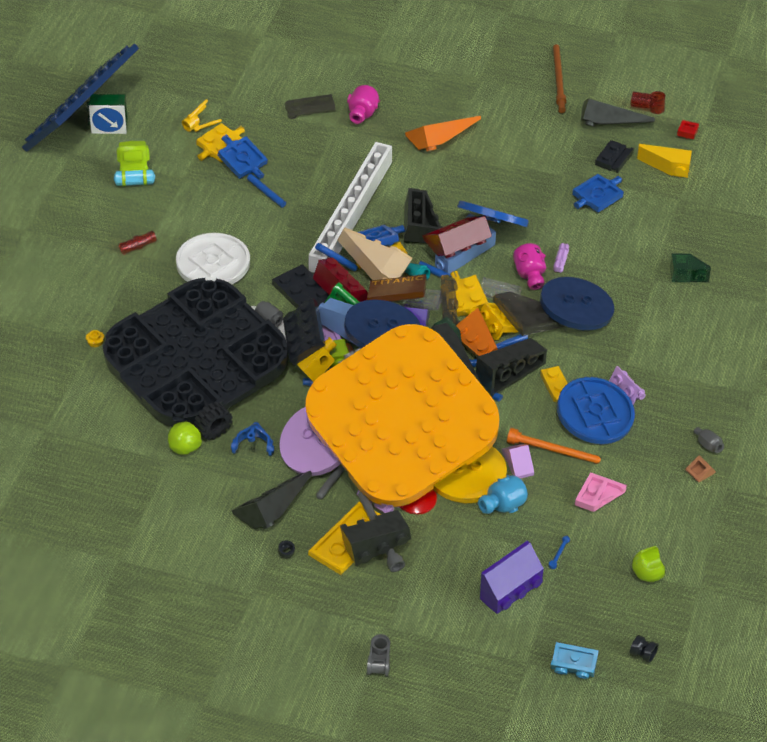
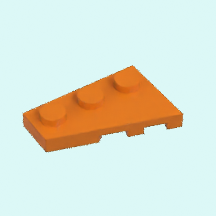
(476, 335)

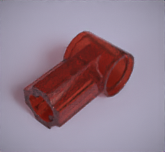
(653, 101)

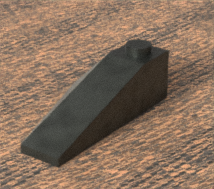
(601, 113)
(272, 503)

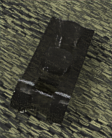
(309, 105)
(449, 299)

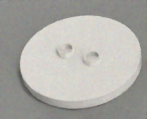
(213, 257)

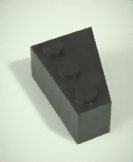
(419, 216)
(375, 536)

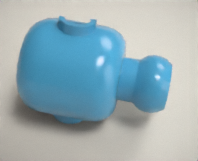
(504, 495)

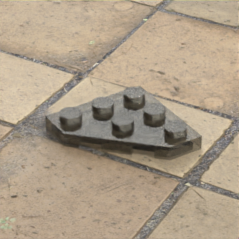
(525, 313)

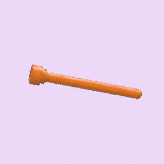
(515, 436)

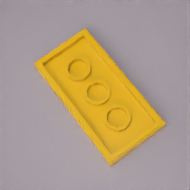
(331, 548)

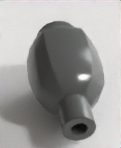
(709, 440)

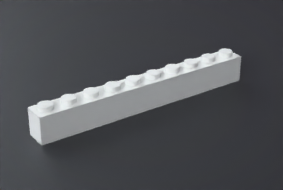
(353, 201)

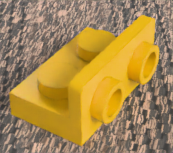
(496, 321)

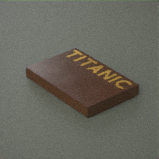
(398, 288)

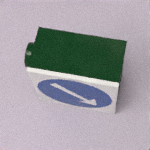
(107, 113)

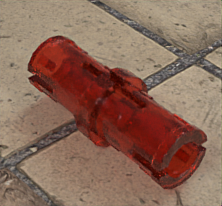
(137, 242)

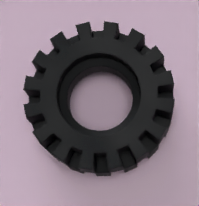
(213, 421)

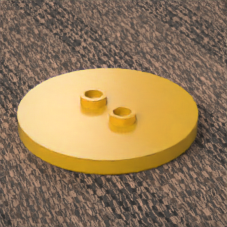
(472, 481)

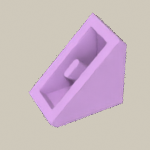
(519, 460)

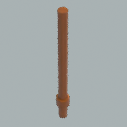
(561, 97)

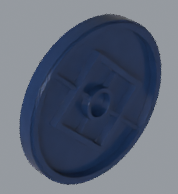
(577, 303)
(373, 318)

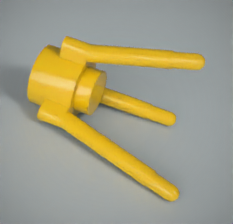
(192, 121)

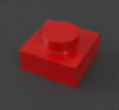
(688, 129)

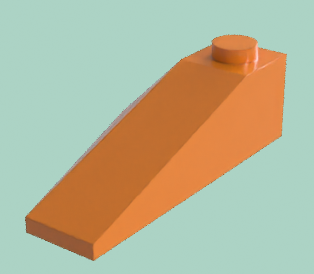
(432, 135)

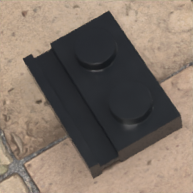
(614, 156)

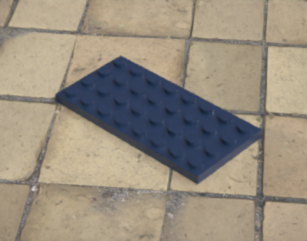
(80, 95)

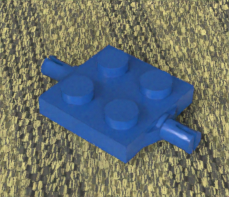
(242, 157)
(598, 192)
(385, 234)

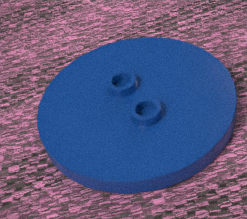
(493, 215)
(595, 410)

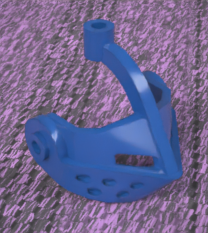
(250, 433)

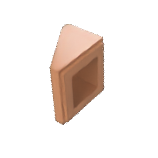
(700, 469)

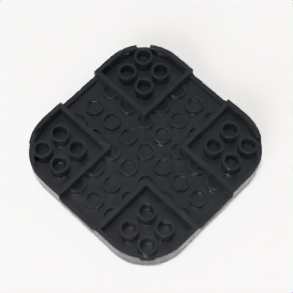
(195, 351)

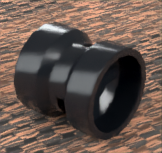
(644, 648)

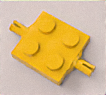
(212, 142)
(469, 294)

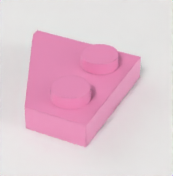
(598, 492)

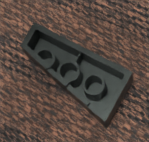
(509, 364)

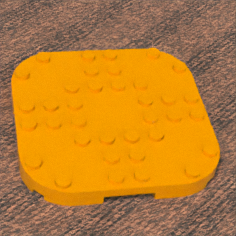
(402, 414)

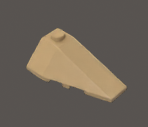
(375, 259)

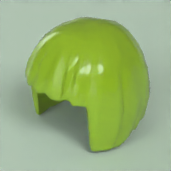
(184, 438)
(648, 565)

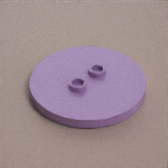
(303, 449)

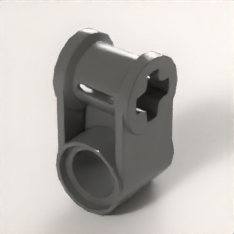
(378, 658)

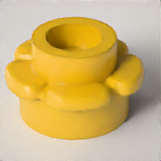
(95, 338)

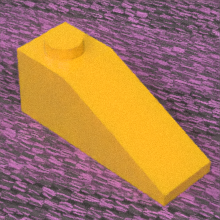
(668, 160)

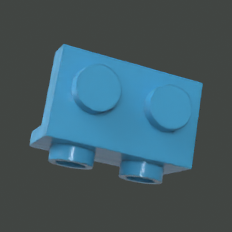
(574, 660)

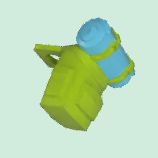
(133, 164)

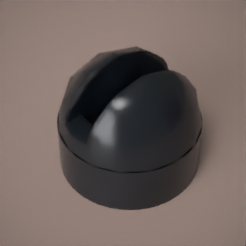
(284, 546)

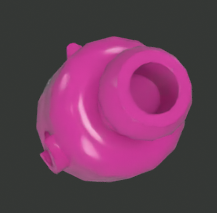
(362, 103)
(530, 264)

